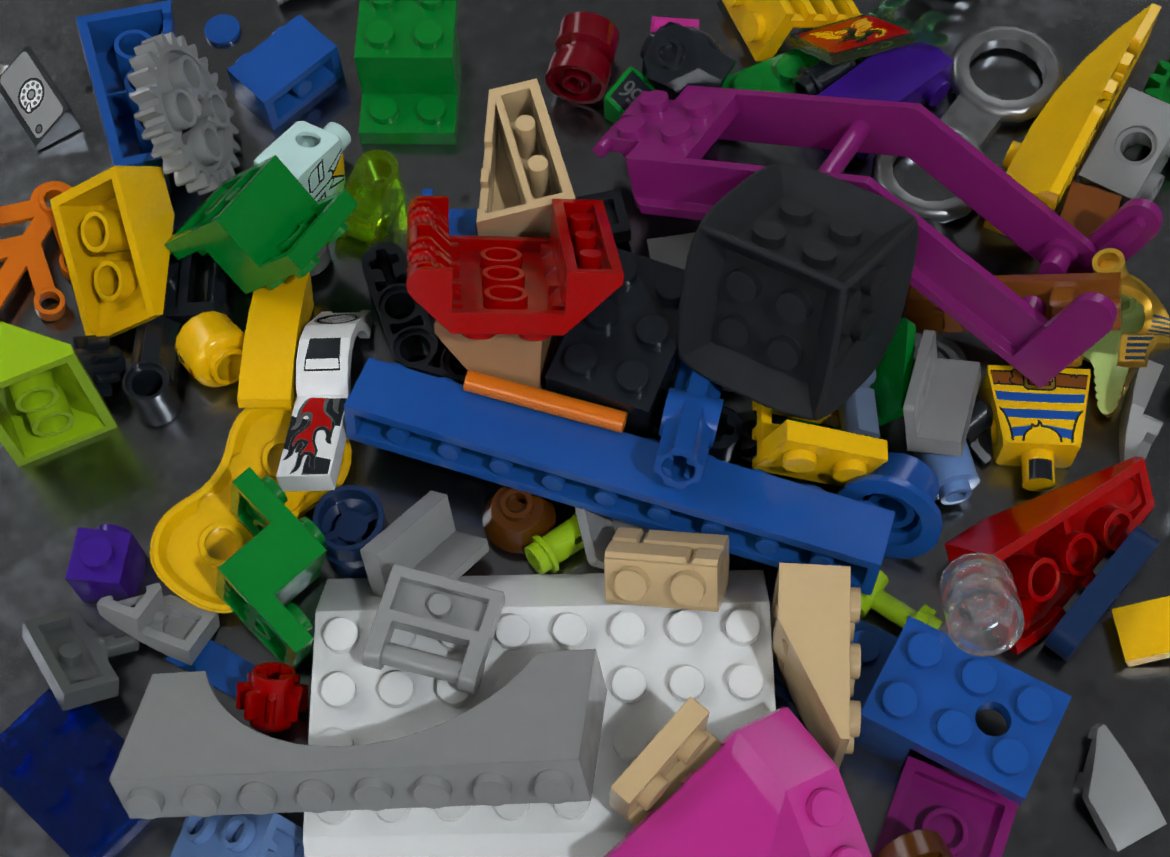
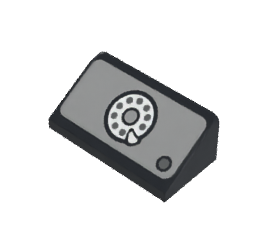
(36, 100)

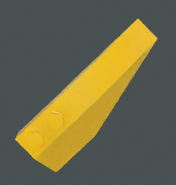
(1076, 114)

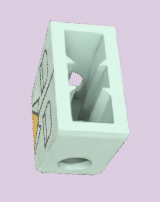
(312, 156)

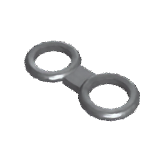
(975, 113)

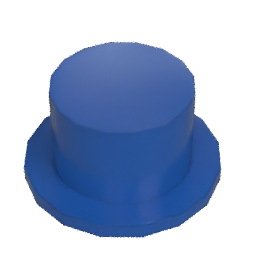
(909, 490)

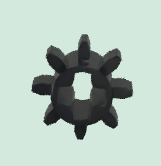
(102, 362)

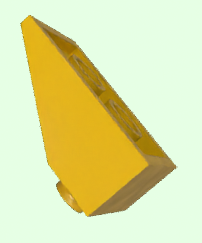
(115, 246)

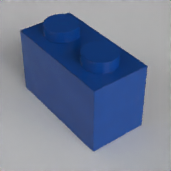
(285, 72)

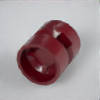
(582, 57)

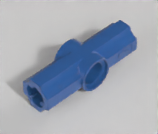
(687, 428)

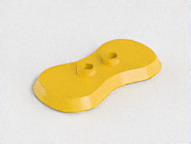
(202, 531)

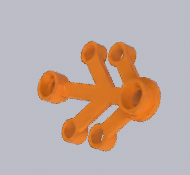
(26, 251)

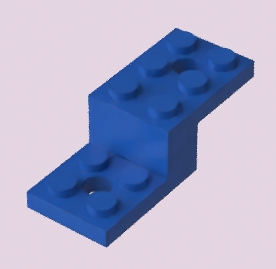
(925, 698)

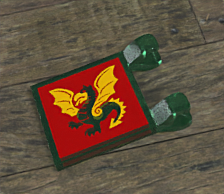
(868, 34)

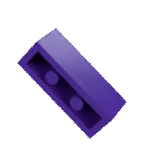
(901, 74)

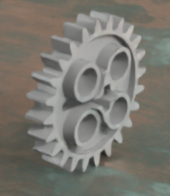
(183, 113)

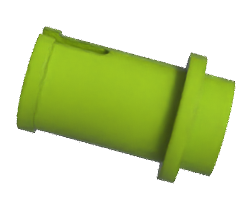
(554, 547)

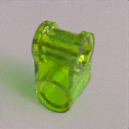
(376, 202)

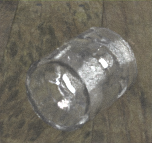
(981, 604)

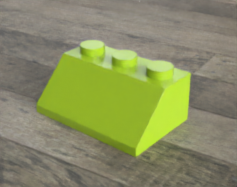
(45, 396)

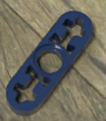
(1101, 593)

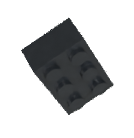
(626, 346)

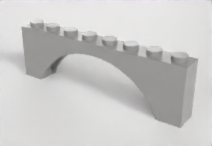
(517, 747)

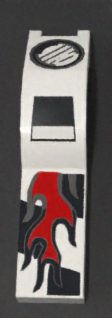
(323, 385)

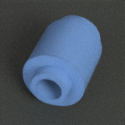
(955, 475)

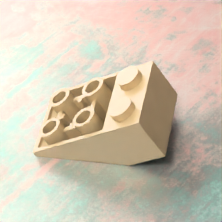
(813, 653)

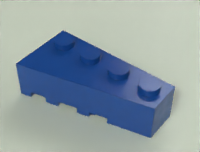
(107, 46)

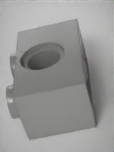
(1136, 121)

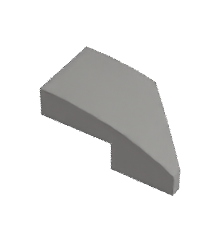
(1137, 429)
(162, 622)
(1116, 793)

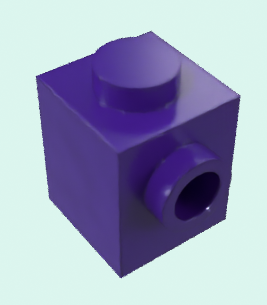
(106, 564)

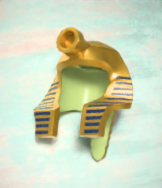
(1142, 333)

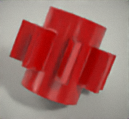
(272, 697)

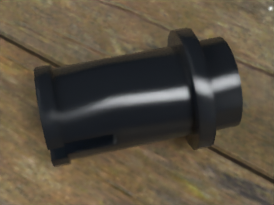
(819, 76)

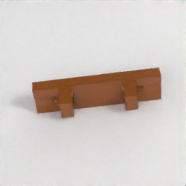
(1052, 289)

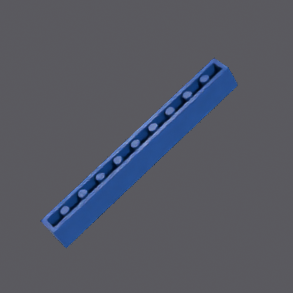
(612, 473)

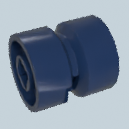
(349, 521)

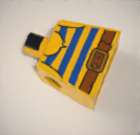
(1036, 424)

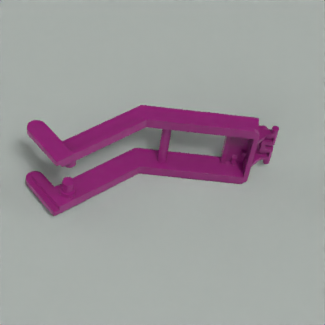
(670, 179)

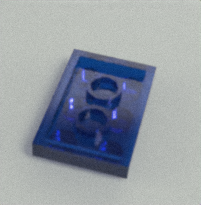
(60, 775)

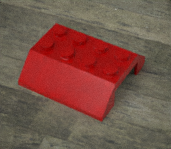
(512, 282)

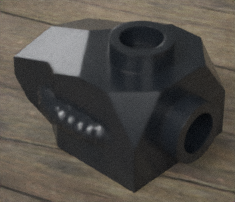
(683, 57)

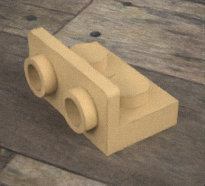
(664, 763)

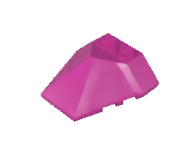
(755, 797)

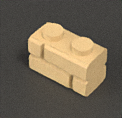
(667, 569)

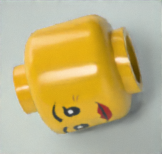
(211, 348)

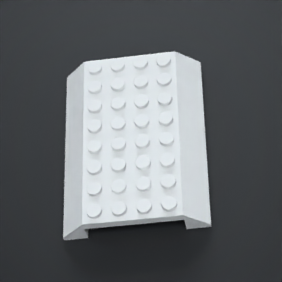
(649, 666)

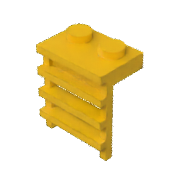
(768, 22)
(813, 450)

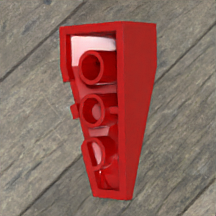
(1060, 539)

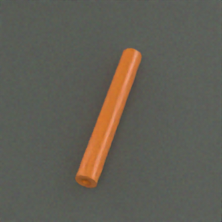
(545, 401)

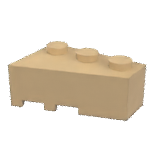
(520, 164)

